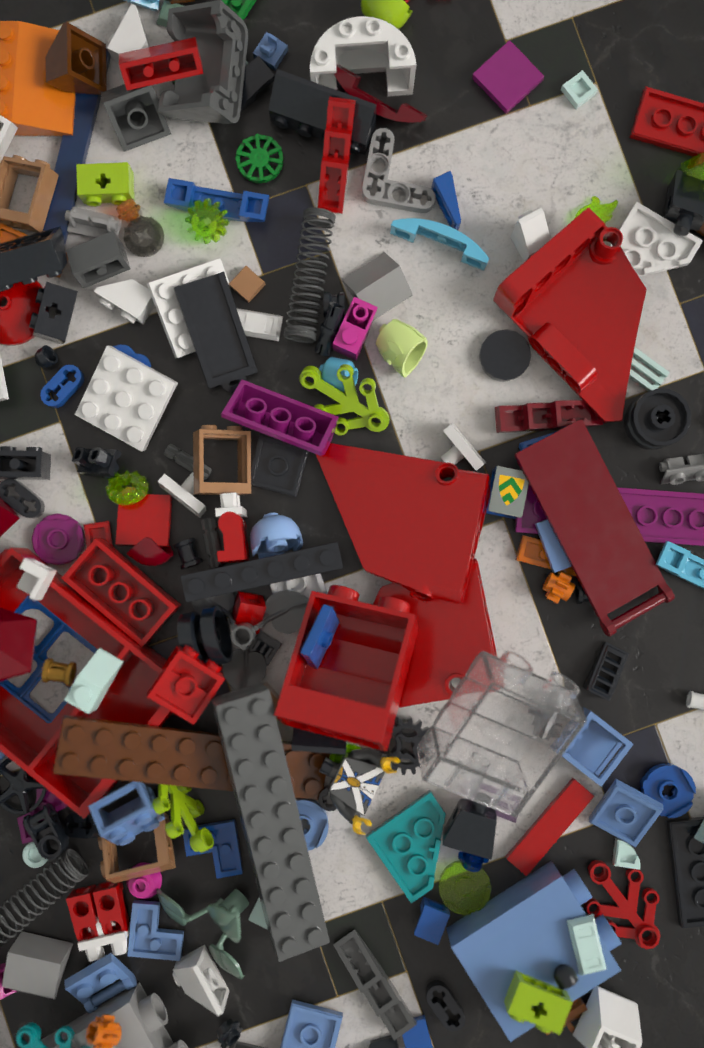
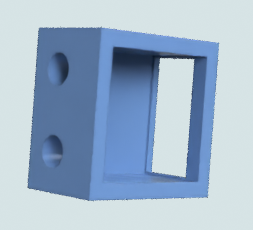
(595, 748)
(128, 820)

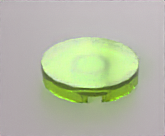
(464, 890)

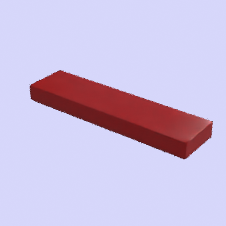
(549, 826)

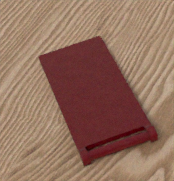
(592, 524)

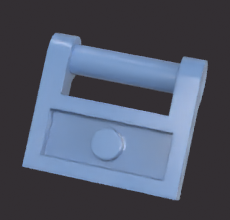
(96, 977)

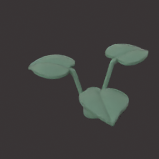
(225, 915)

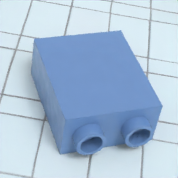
(528, 934)

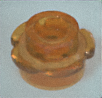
(128, 210)

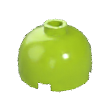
(392, 11)

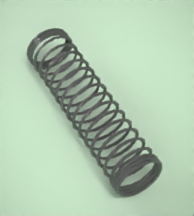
(297, 332)
(78, 877)

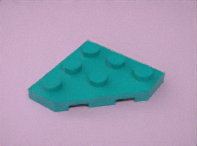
(411, 845)

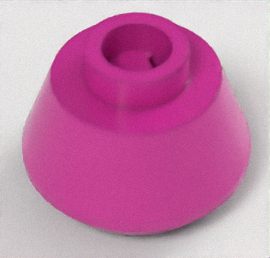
(144, 886)

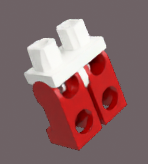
(233, 528)
(99, 919)

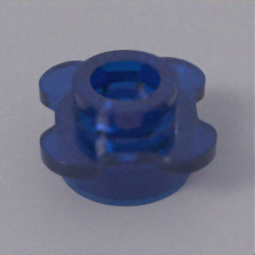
(471, 862)

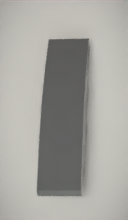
(375, 984)

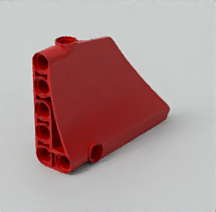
(409, 519)

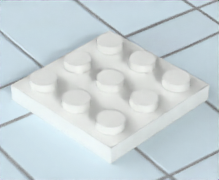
(126, 398)

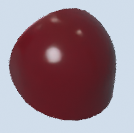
(149, 553)

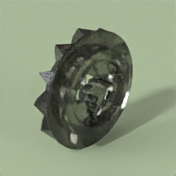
(148, 246)

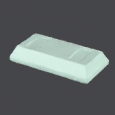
(586, 945)

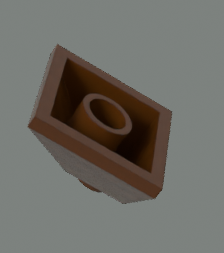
(76, 62)

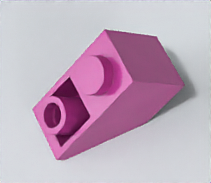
(354, 328)

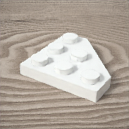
(653, 244)
(168, 306)

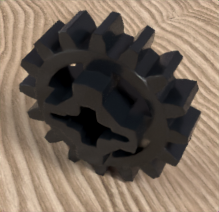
(397, 750)

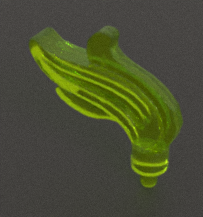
(600, 210)

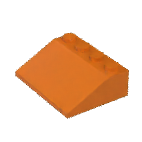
(24, 94)

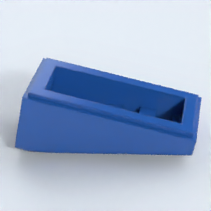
(446, 198)

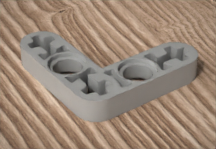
(386, 187)

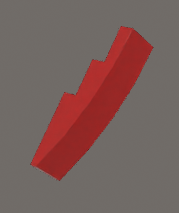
(336, 154)

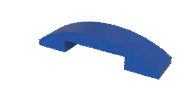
(239, 207)

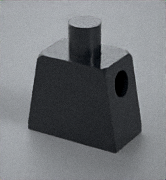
(685, 203)
(471, 829)

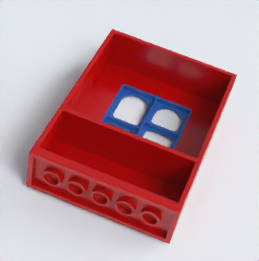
(31, 733)

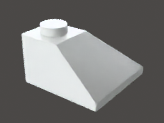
(202, 980)

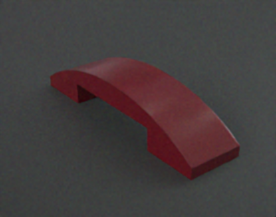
(350, 81)

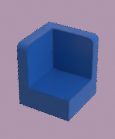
(431, 920)

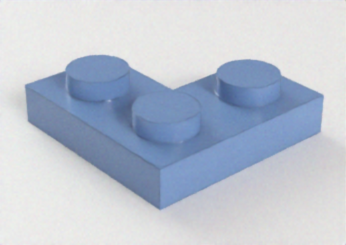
(147, 939)

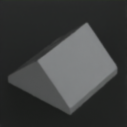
(379, 284)
(36, 964)

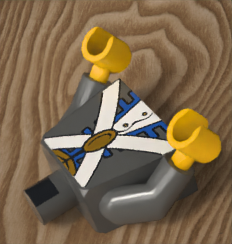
(356, 782)

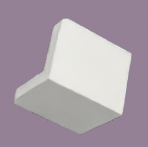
(35, 578)

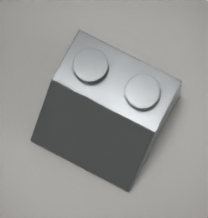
(135, 115)

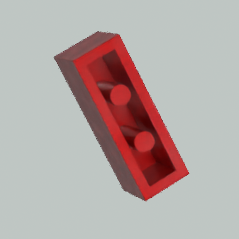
(160, 63)

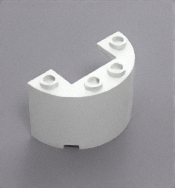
(365, 47)

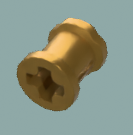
(59, 672)

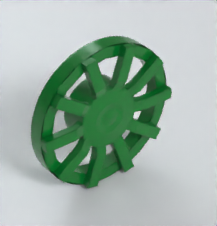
(259, 158)

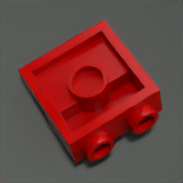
(186, 684)

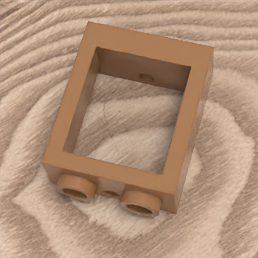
(42, 197)
(243, 486)
(164, 850)

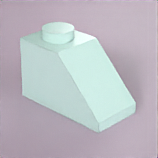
(94, 681)

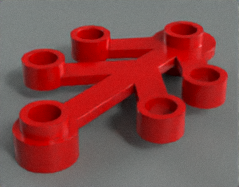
(626, 908)

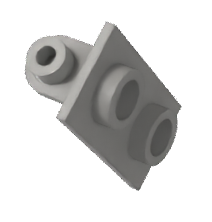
(91, 223)
(677, 472)

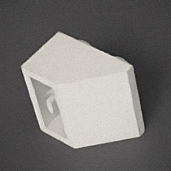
(609, 1022)

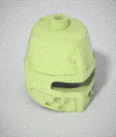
(401, 346)

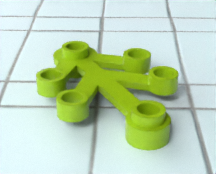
(348, 402)
(186, 807)

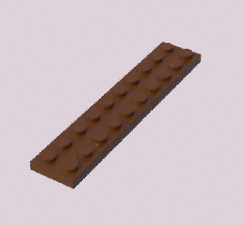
(165, 756)

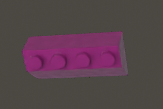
(281, 417)

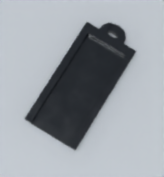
(216, 331)

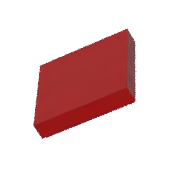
(145, 519)

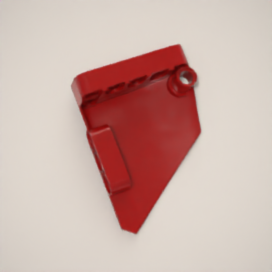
(580, 310)

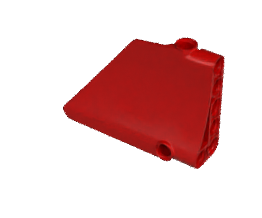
(446, 639)

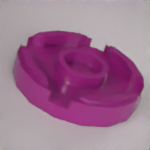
(58, 539)

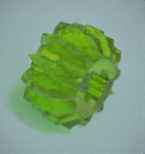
(202, 211)

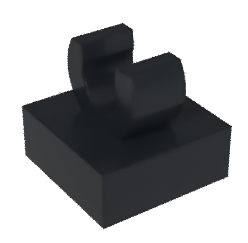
(265, 645)

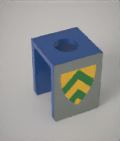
(507, 492)

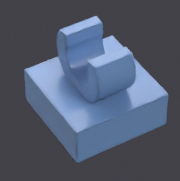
(271, 51)

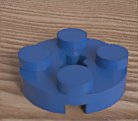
(682, 794)

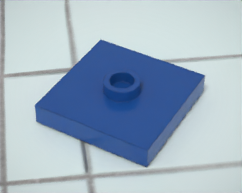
(320, 636)

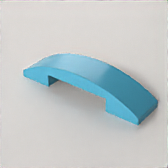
(410, 227)
(682, 564)

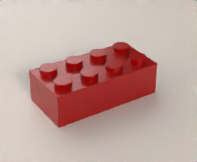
(121, 591)

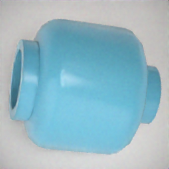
(330, 369)

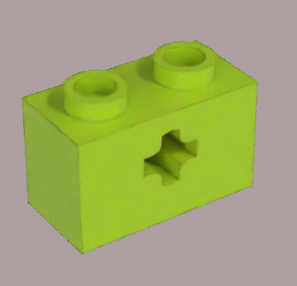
(94, 177)
(529, 991)

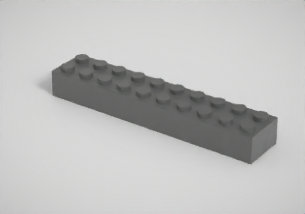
(270, 820)

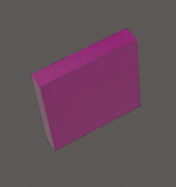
(508, 76)

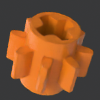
(558, 586)
(103, 1032)

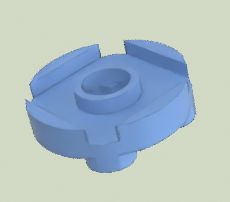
(316, 818)

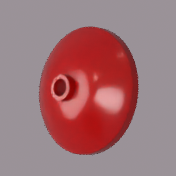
(17, 313)

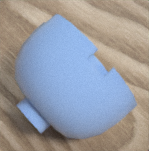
(274, 536)

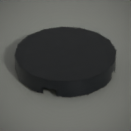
(505, 355)

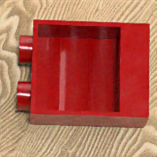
(361, 674)

